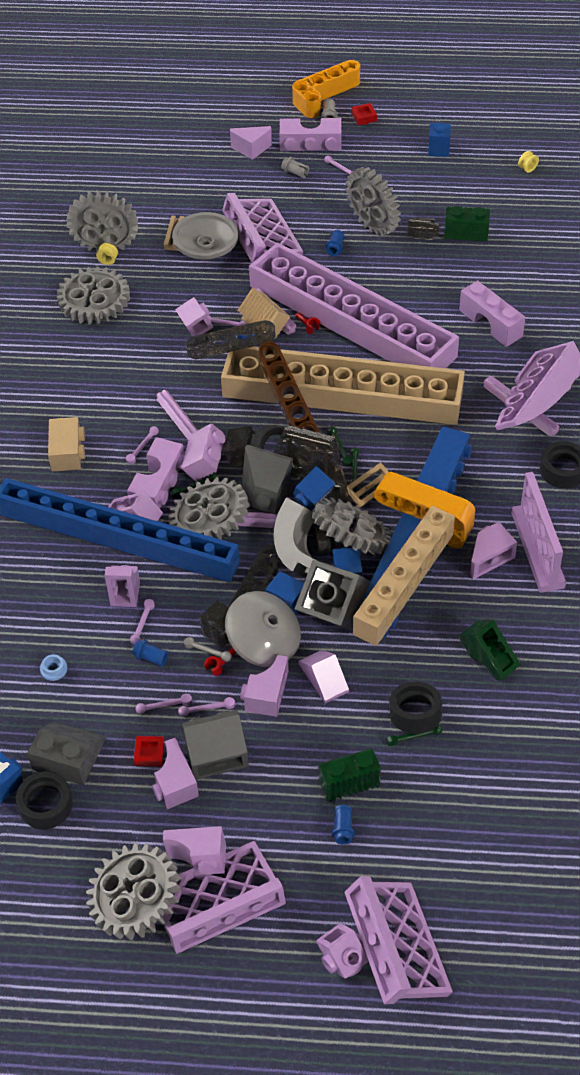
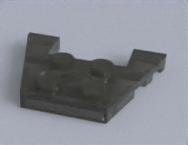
(313, 450)

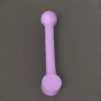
(328, 159)
(226, 322)
(131, 458)
(148, 605)
(185, 699)
(228, 703)

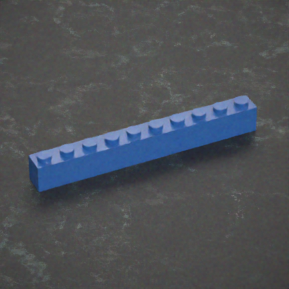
(440, 472)
(119, 530)

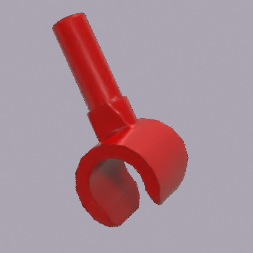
(310, 323)
(211, 661)

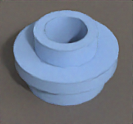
(50, 662)

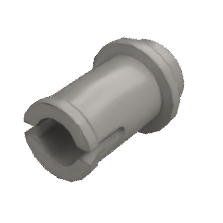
(329, 109)
(294, 167)

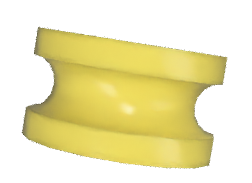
(528, 161)
(107, 253)

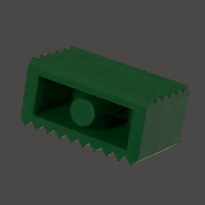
(467, 223)
(349, 774)

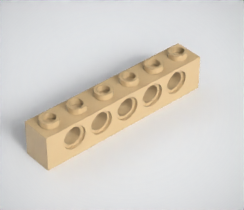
(403, 576)

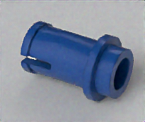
(334, 246)
(153, 654)
(343, 829)

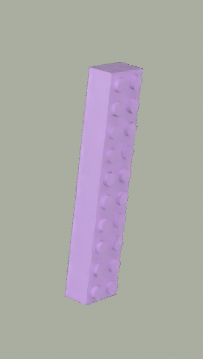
(352, 309)

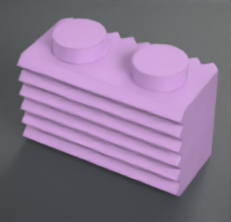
(203, 452)

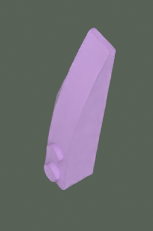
(541, 384)

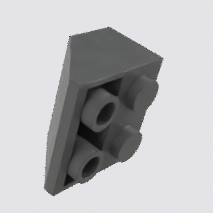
(215, 744)

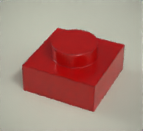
(364, 114)
(149, 751)

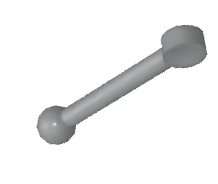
(189, 643)

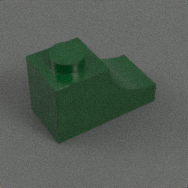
(488, 645)

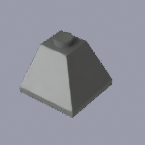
(266, 478)

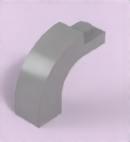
(291, 536)

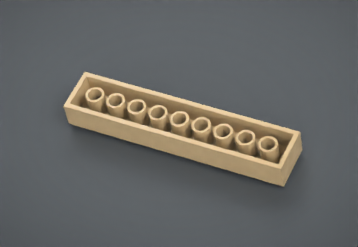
(352, 385)

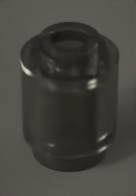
(423, 228)

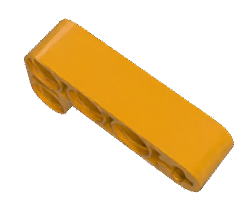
(313, 89)
(417, 498)

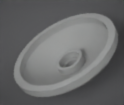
(205, 235)
(254, 635)

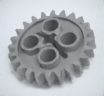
(369, 188)
(102, 220)
(93, 295)
(211, 508)
(366, 533)
(133, 891)

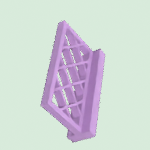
(248, 231)
(539, 537)
(225, 912)
(381, 942)

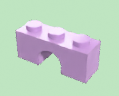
(297, 138)
(505, 321)
(166, 460)

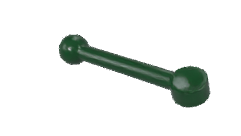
(354, 452)
(347, 460)
(176, 492)
(393, 740)

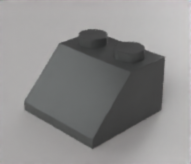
(332, 594)
(65, 751)

